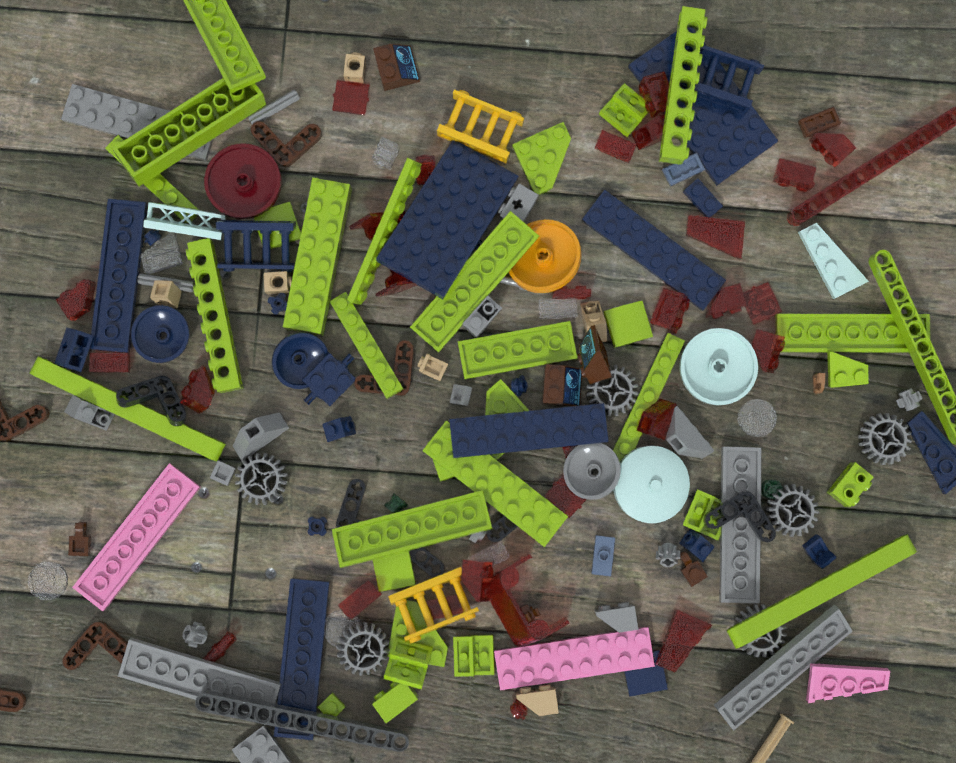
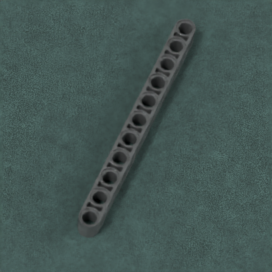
(293, 723)

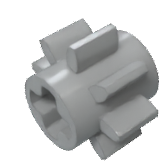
(909, 399)
(668, 554)
(195, 634)

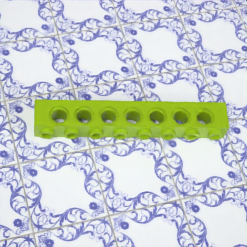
(687, 18)
(206, 249)

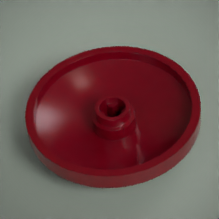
(242, 181)

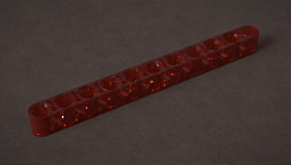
(869, 172)

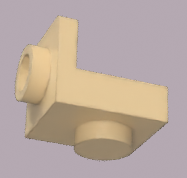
(432, 367)

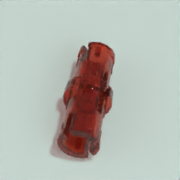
(219, 649)

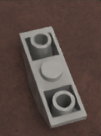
(258, 434)
(685, 437)

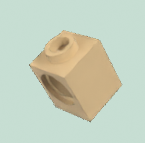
(358, 75)
(269, 282)
(165, 293)

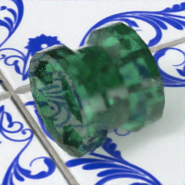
(773, 486)
(396, 504)

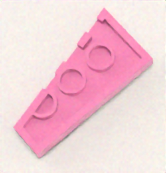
(840, 680)

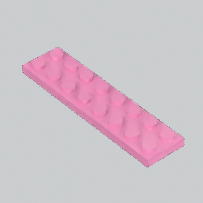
(136, 537)
(574, 658)

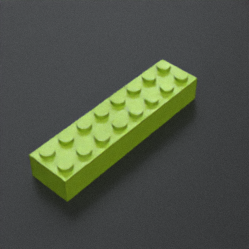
(186, 129)
(317, 257)

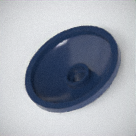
(148, 329)
(283, 359)

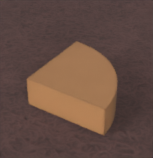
(818, 383)

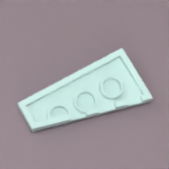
(832, 264)

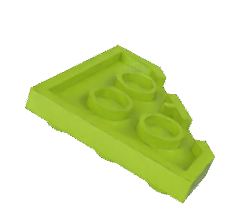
(543, 156)
(501, 401)
(430, 639)

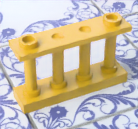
(480, 145)
(417, 591)

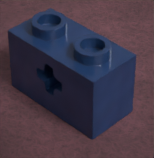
(73, 349)

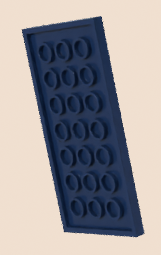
(720, 134)
(447, 219)

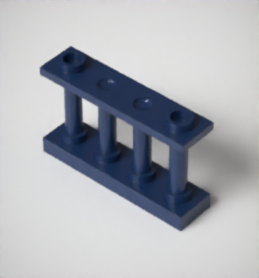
(723, 96)
(266, 229)

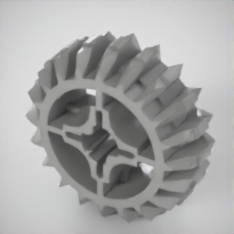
(613, 381)
(888, 431)
(257, 471)
(795, 504)
(772, 641)
(356, 665)

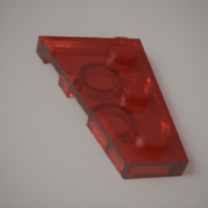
(717, 233)
(680, 639)

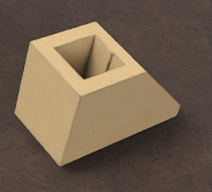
(593, 315)
(540, 700)

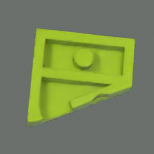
(845, 371)

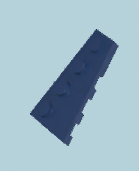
(935, 449)

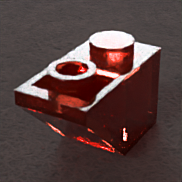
(649, 133)
(832, 146)
(77, 300)
(726, 300)
(767, 349)
(199, 391)
(657, 419)
(477, 578)

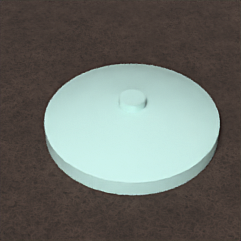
(718, 366)
(652, 484)

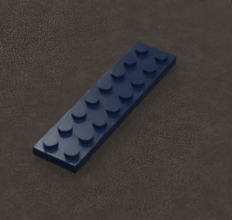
(653, 250)
(118, 275)
(528, 430)
(302, 651)

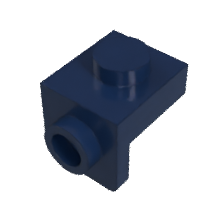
(339, 428)
(696, 544)
(818, 551)

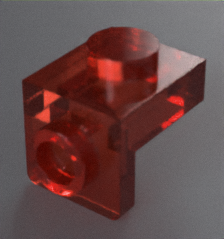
(427, 168)

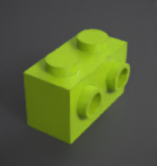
(850, 485)
(394, 700)

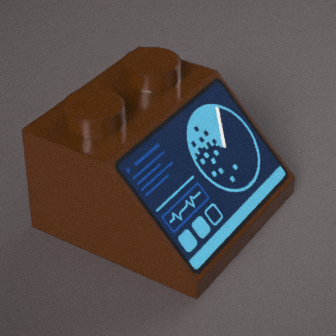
(396, 66)
(593, 357)
(561, 385)

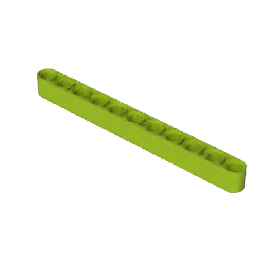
(911, 341)
(136, 414)
(821, 591)

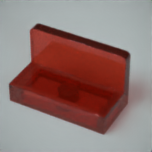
(359, 600)

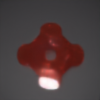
(518, 710)

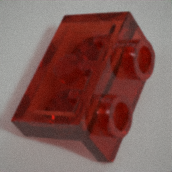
(655, 92)
(794, 174)
(670, 310)

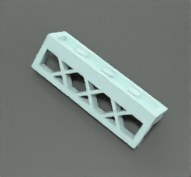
(180, 227)

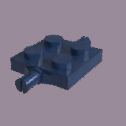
(329, 379)

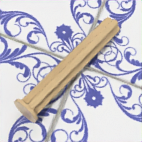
(772, 740)

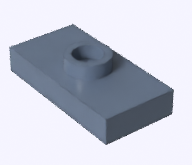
(677, 173)
(603, 555)

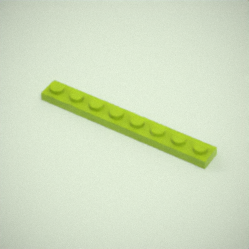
(385, 229)
(649, 393)

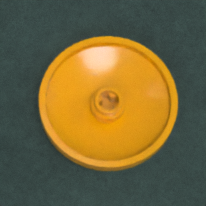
(550, 260)

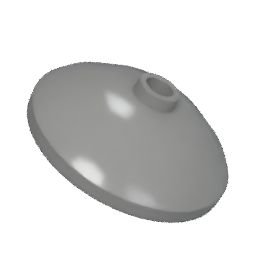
(580, 467)

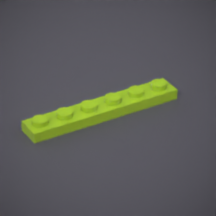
(161, 187)
(366, 345)

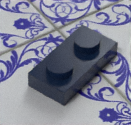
(702, 198)

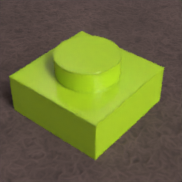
(331, 705)

